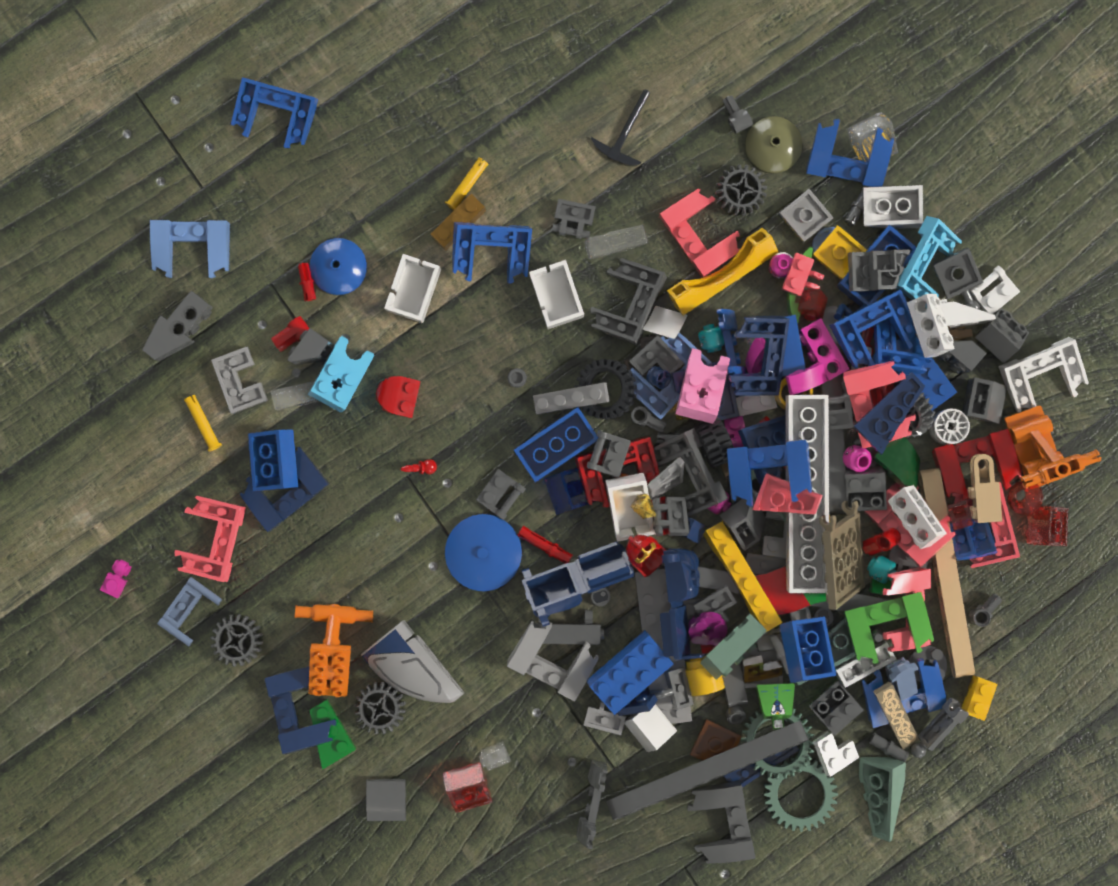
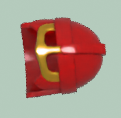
(644, 554)

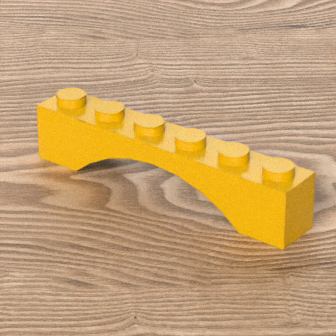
(755, 251)
(734, 562)

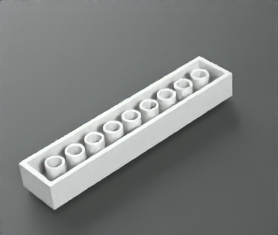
(804, 549)

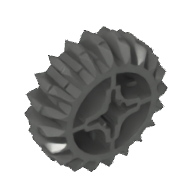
(734, 189)
(924, 416)
(222, 648)
(372, 723)

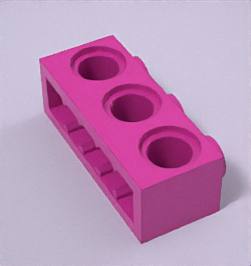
(825, 340)

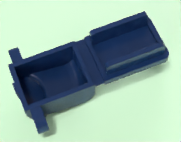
(682, 584)
(563, 585)

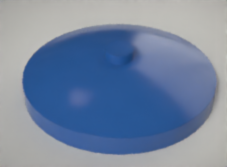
(483, 552)

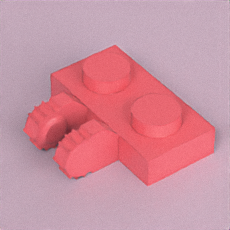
(798, 275)

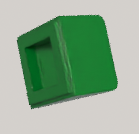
(877, 587)

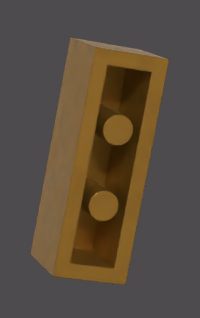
(468, 212)

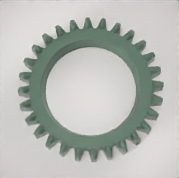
(777, 770)
(807, 821)

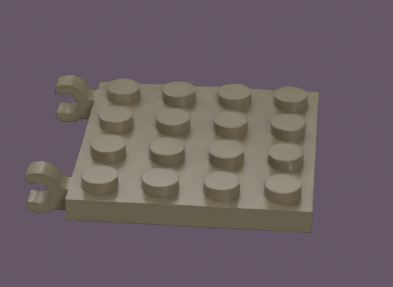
(843, 556)

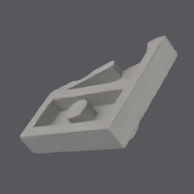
(667, 479)

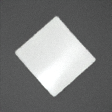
(665, 322)

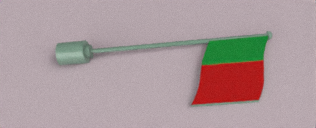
(774, 586)

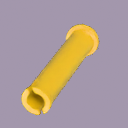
(467, 184)
(202, 423)

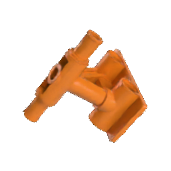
(1037, 451)
(331, 660)

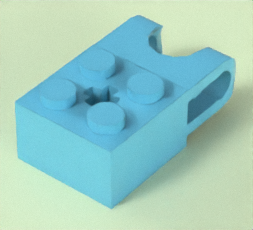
(342, 370)

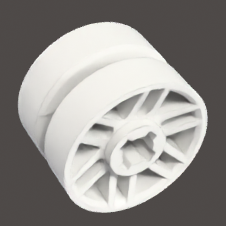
(958, 430)

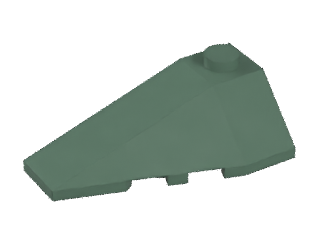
(883, 787)

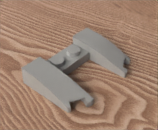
(568, 682)

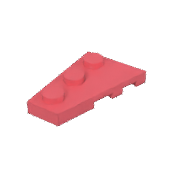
(776, 497)

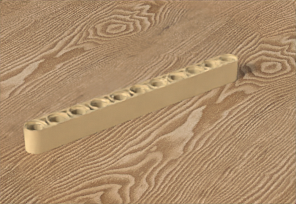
(948, 581)

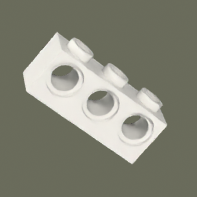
(922, 321)
(925, 521)
(854, 670)

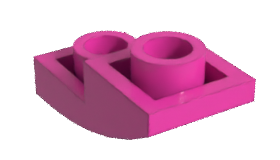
(755, 356)
(806, 379)

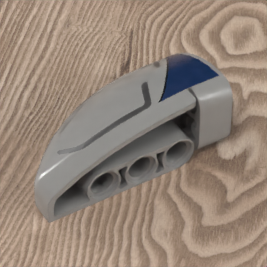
(411, 666)

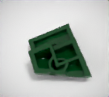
(900, 462)

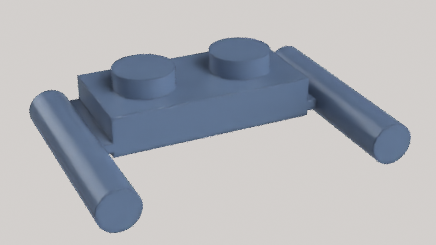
(183, 606)

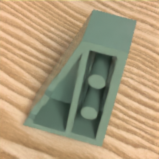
(733, 647)

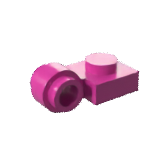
(732, 426)
(115, 583)

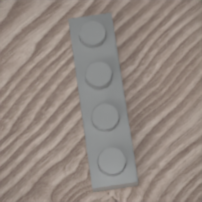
(571, 398)

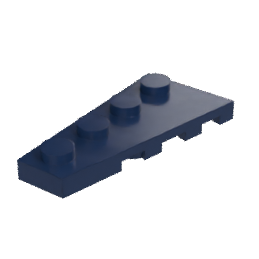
(886, 416)

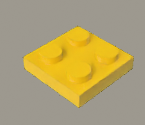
(835, 250)

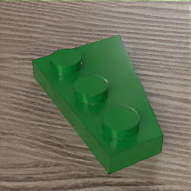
(341, 744)

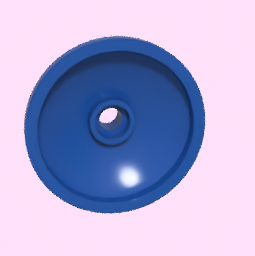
(343, 278)

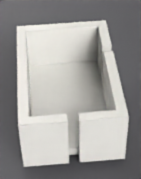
(413, 288)
(556, 294)
(621, 495)

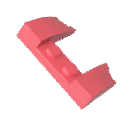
(702, 259)
(858, 384)
(887, 519)
(1002, 533)
(218, 564)
(908, 582)

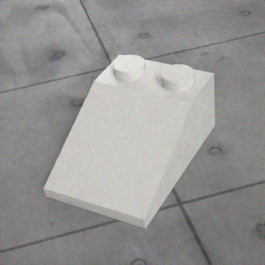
(893, 206)
(962, 315)

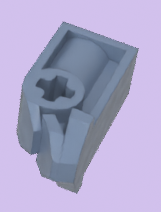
(902, 677)

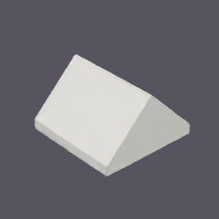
(650, 728)

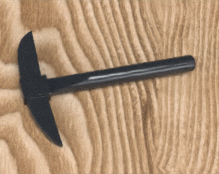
(614, 152)

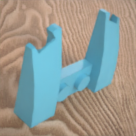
(934, 236)

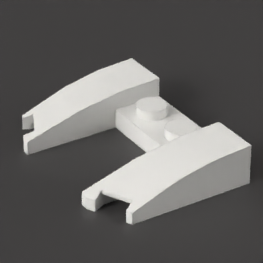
(1061, 354)

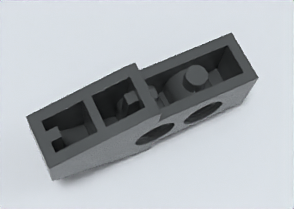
(164, 339)

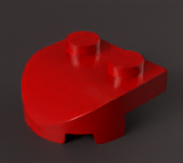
(398, 395)

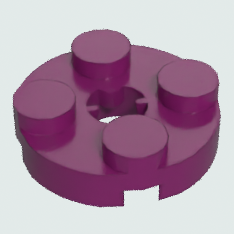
(713, 636)

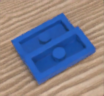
(973, 541)

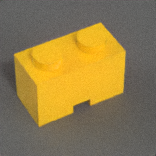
(979, 697)

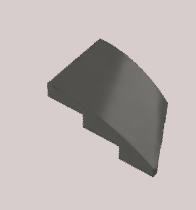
(875, 269)

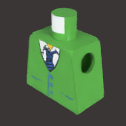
(776, 702)

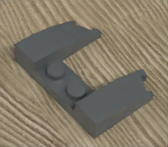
(649, 285)
(686, 447)
(731, 797)
(586, 827)

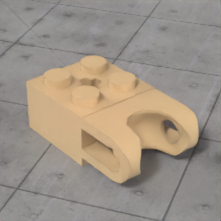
(984, 491)

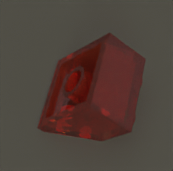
(1048, 526)
(467, 787)

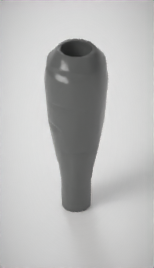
(877, 634)

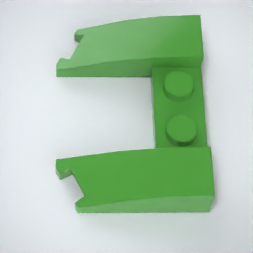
(908, 606)

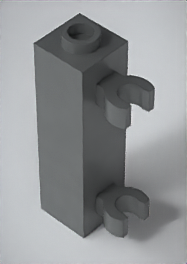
(574, 632)

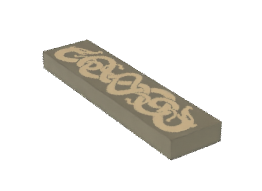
(896, 715)

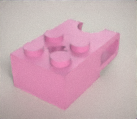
(702, 382)

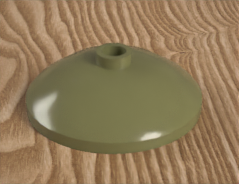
(765, 154)

